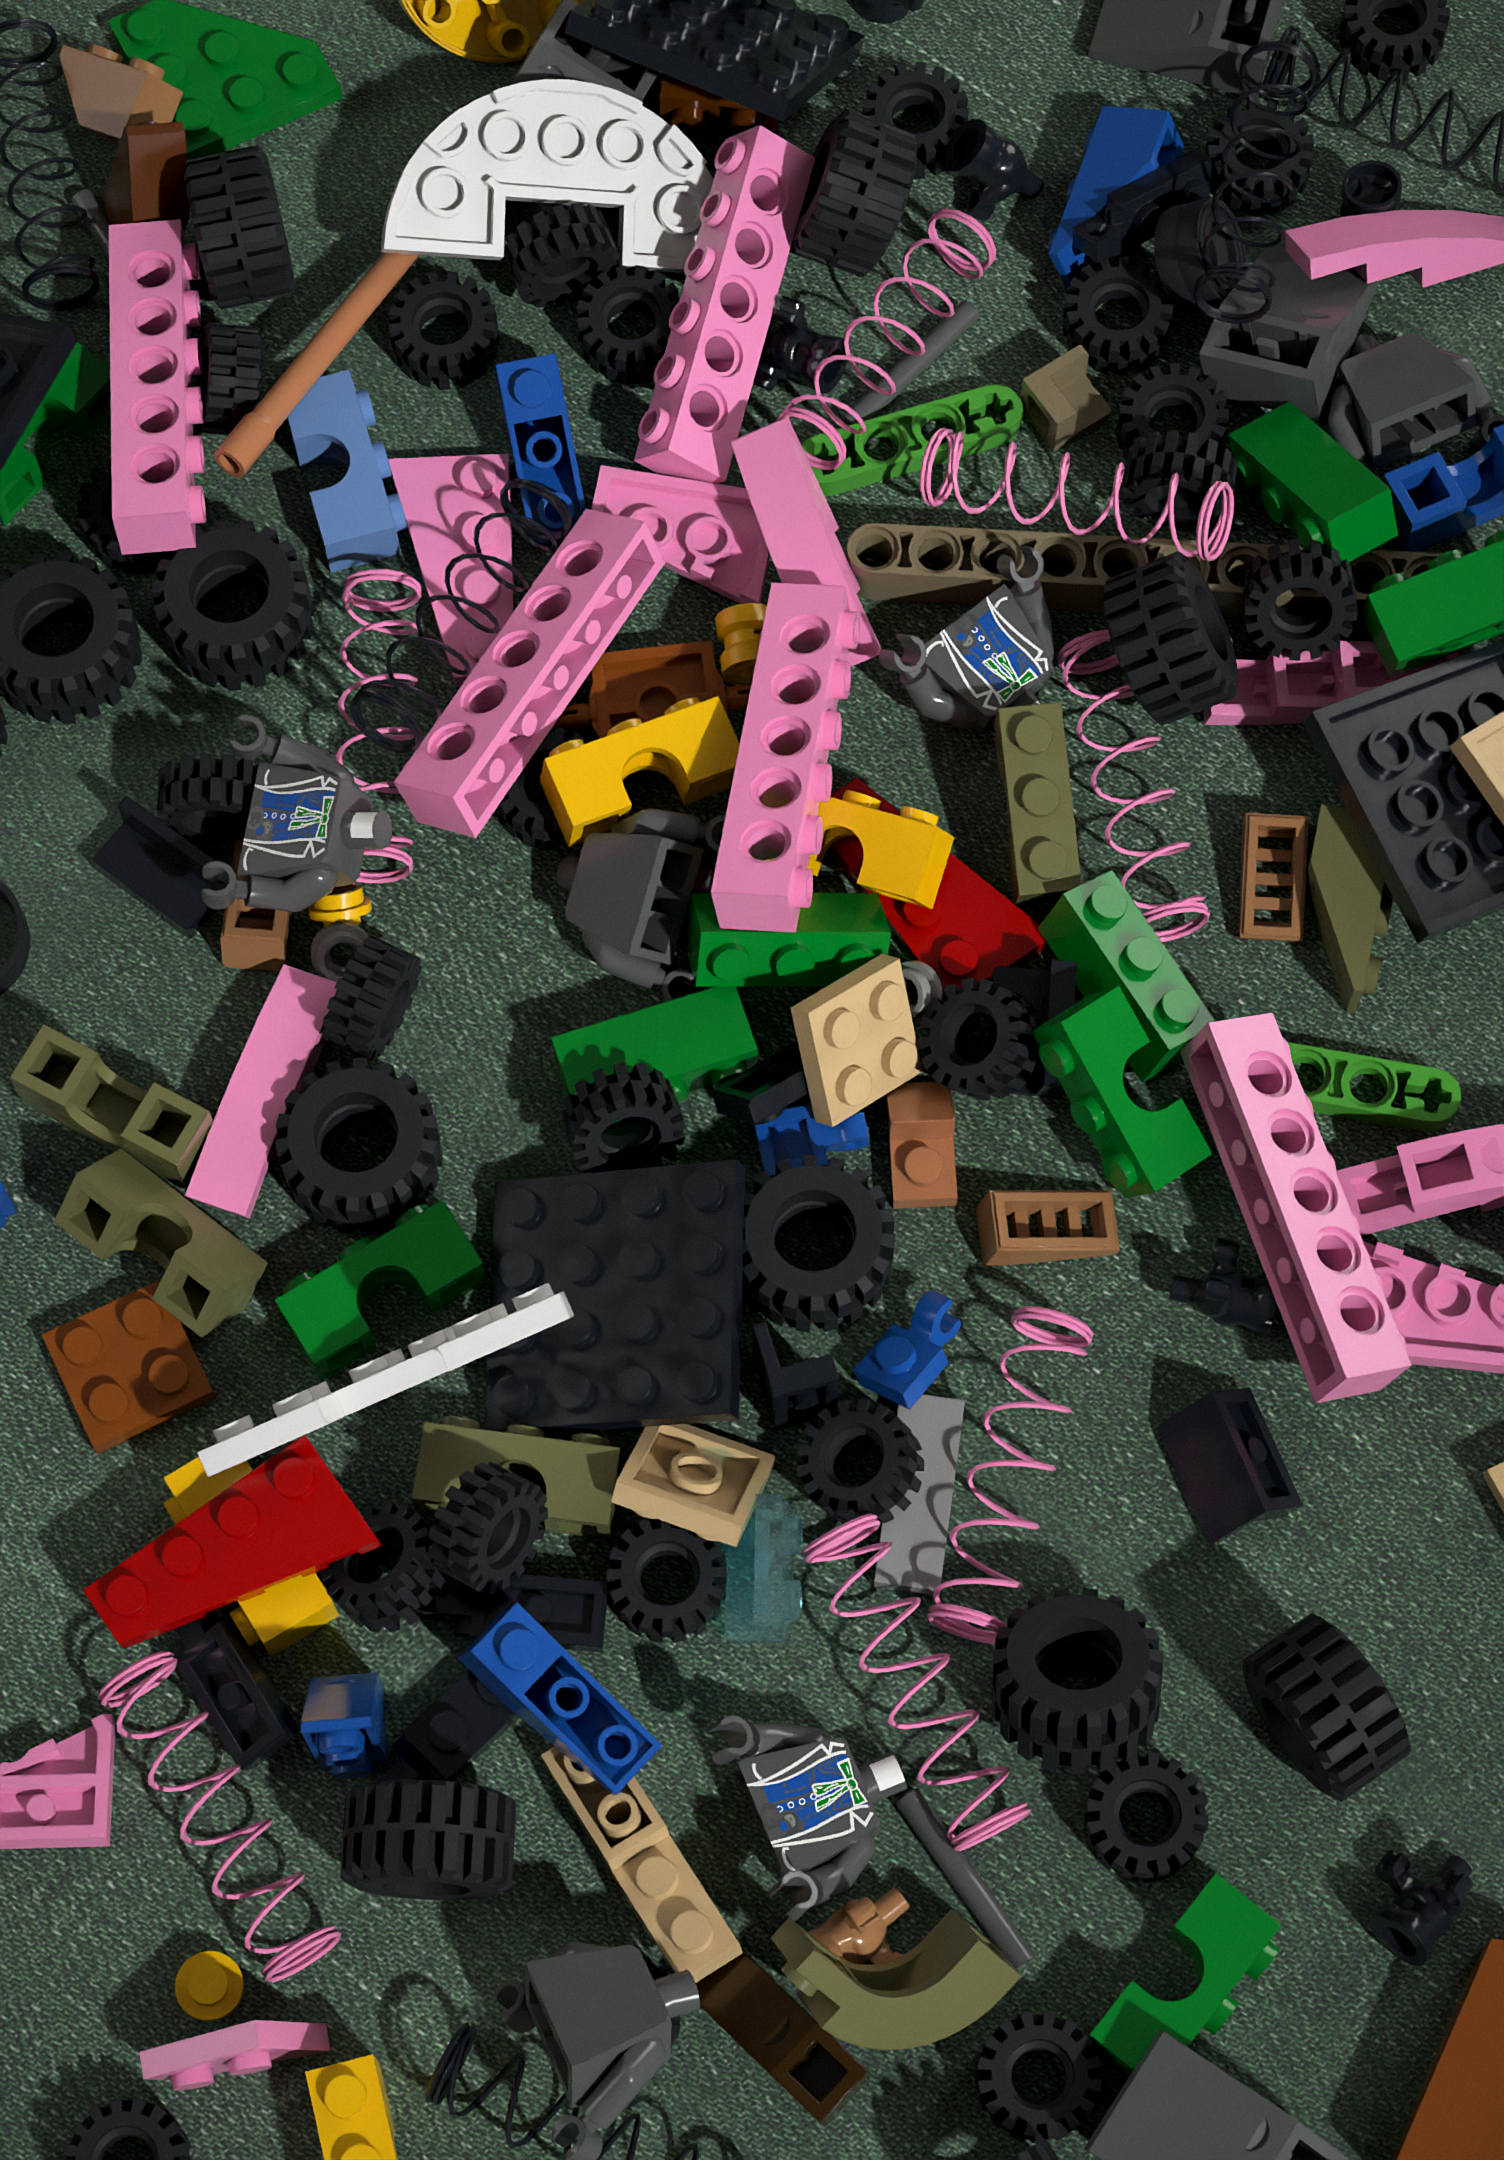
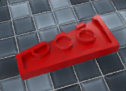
(252, 1536)

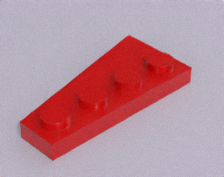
(969, 923)

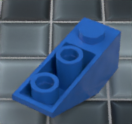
(1115, 153)
(540, 437)
(559, 1698)
(346, 1724)

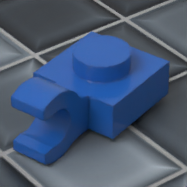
(798, 1135)
(911, 1359)

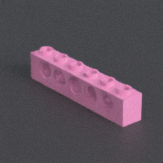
(724, 307)
(152, 387)
(529, 673)
(784, 758)
(1295, 1208)

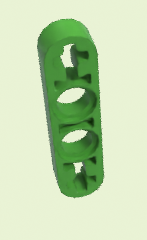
(905, 431)
(1341, 1067)

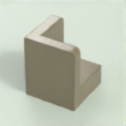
(1063, 400)

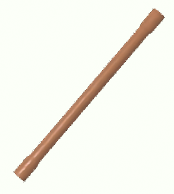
(258, 427)

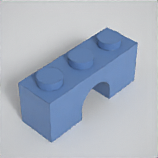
(355, 514)

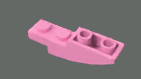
(1428, 1179)

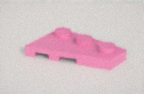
(697, 525)

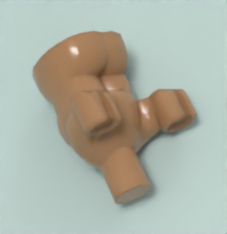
(860, 1928)

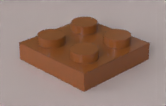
(127, 1368)

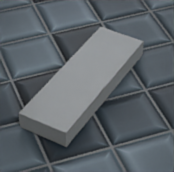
(922, 1529)

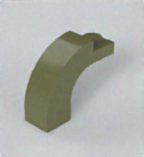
(905, 2001)

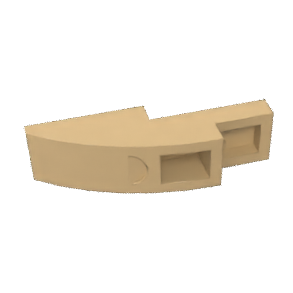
(648, 1869)

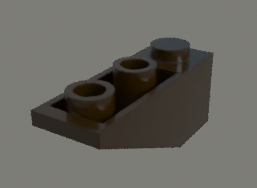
(782, 2037)

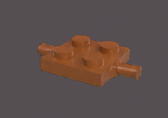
(648, 682)

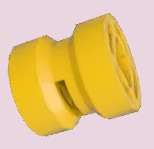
(740, 632)

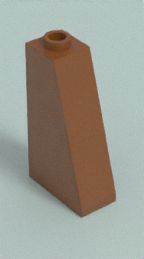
(1463, 2092)

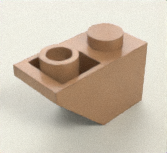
(115, 94)

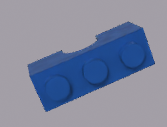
(1445, 500)

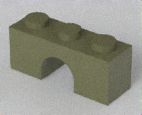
(1039, 802)
(85, 1095)
(128, 1207)
(573, 1473)

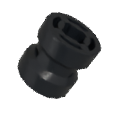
(1370, 189)

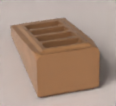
(1280, 827)
(253, 942)
(1001, 1250)

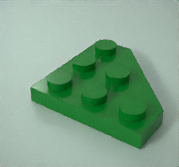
(231, 72)

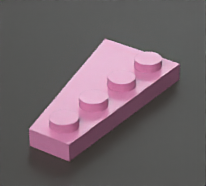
(441, 508)
(1442, 1312)

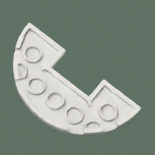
(552, 147)
(387, 1377)

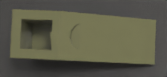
(1346, 902)

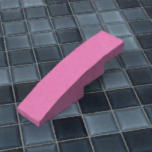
(1383, 244)
(798, 519)
(1289, 690)
(273, 1062)

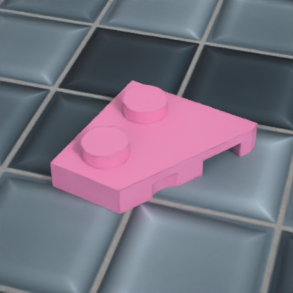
(60, 1792)
(236, 2049)

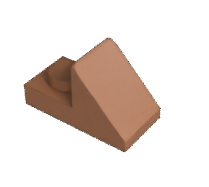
(921, 1145)

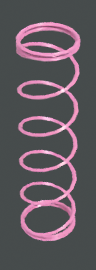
(954, 262)
(955, 446)
(380, 606)
(1155, 911)
(1057, 1342)
(828, 1549)
(316, 1942)

